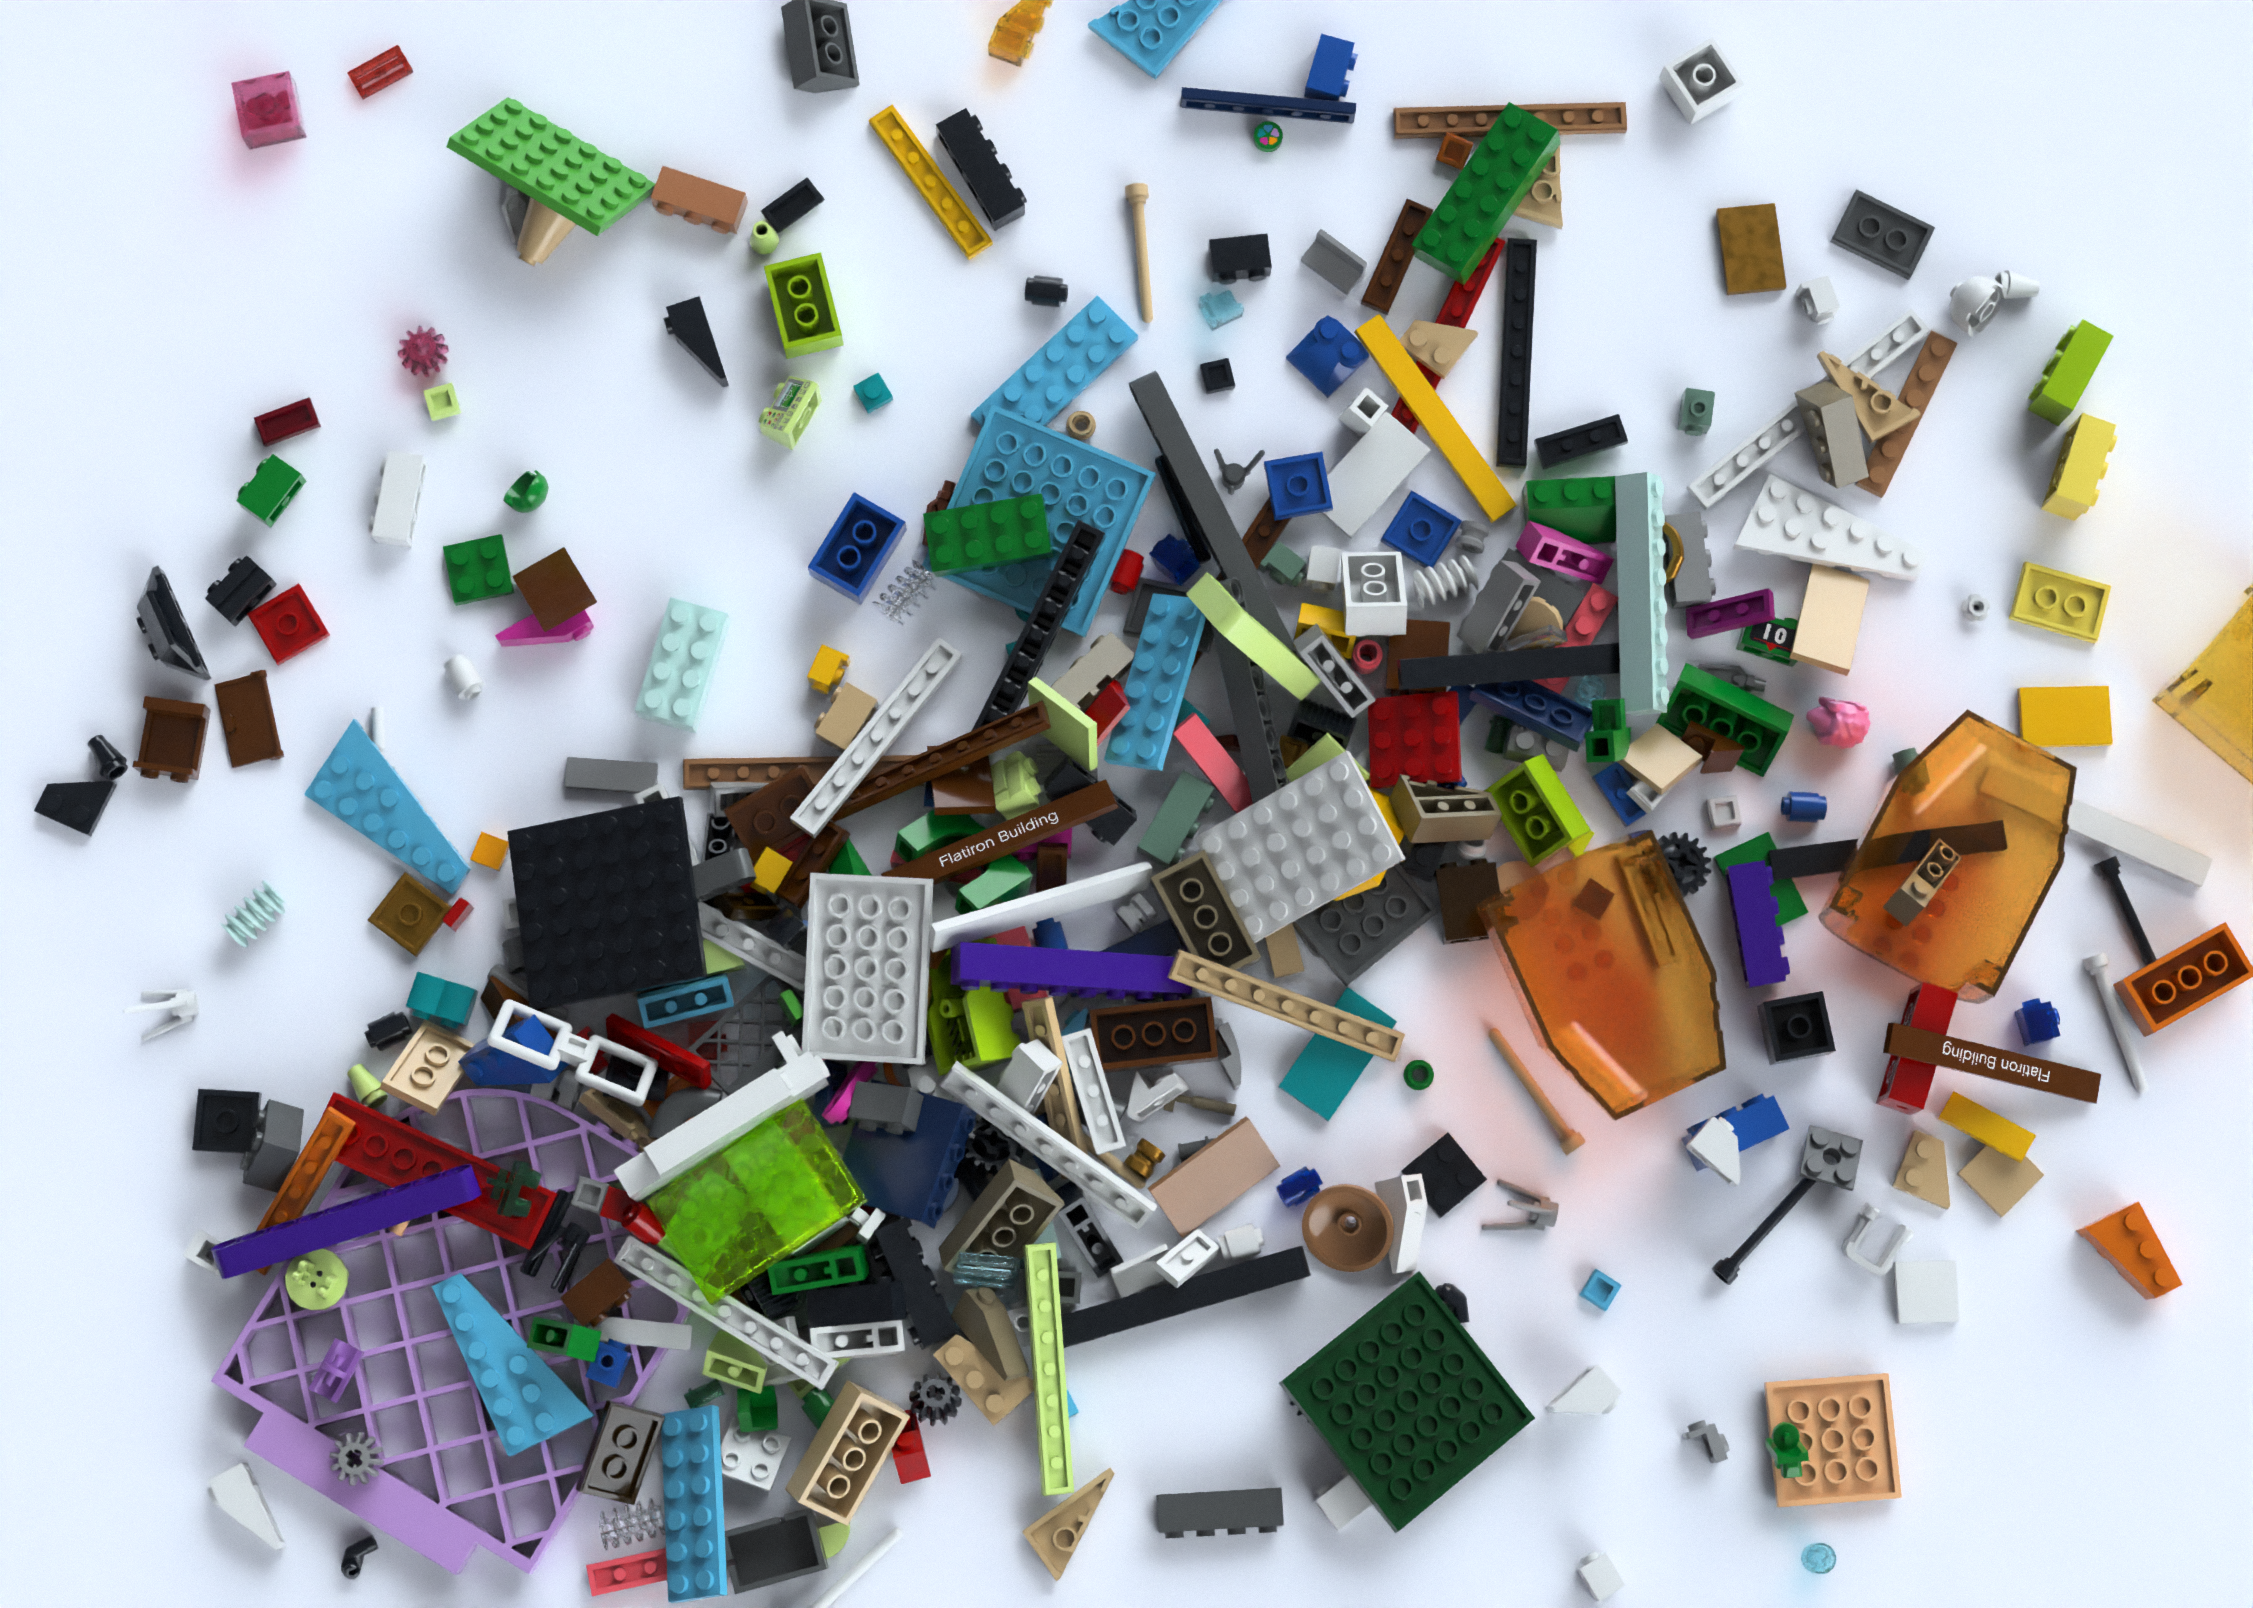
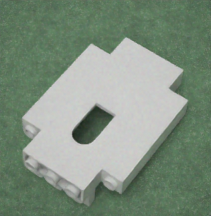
(725, 1121)

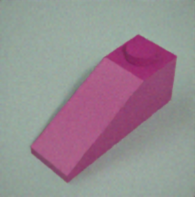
(1563, 553)
(530, 632)

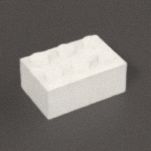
(1373, 593)

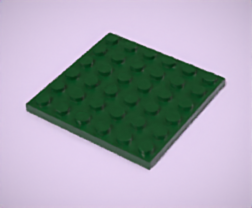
(1407, 1401)

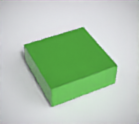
(791, 1007)

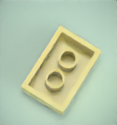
(2080, 467)

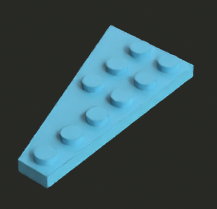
(1152, 30)
(513, 1380)

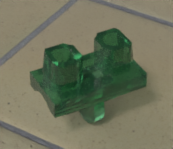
(519, 1176)

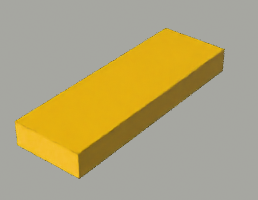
(1987, 1127)

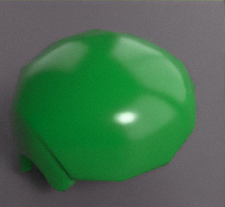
(527, 492)

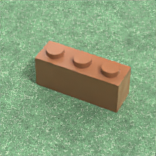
(699, 200)

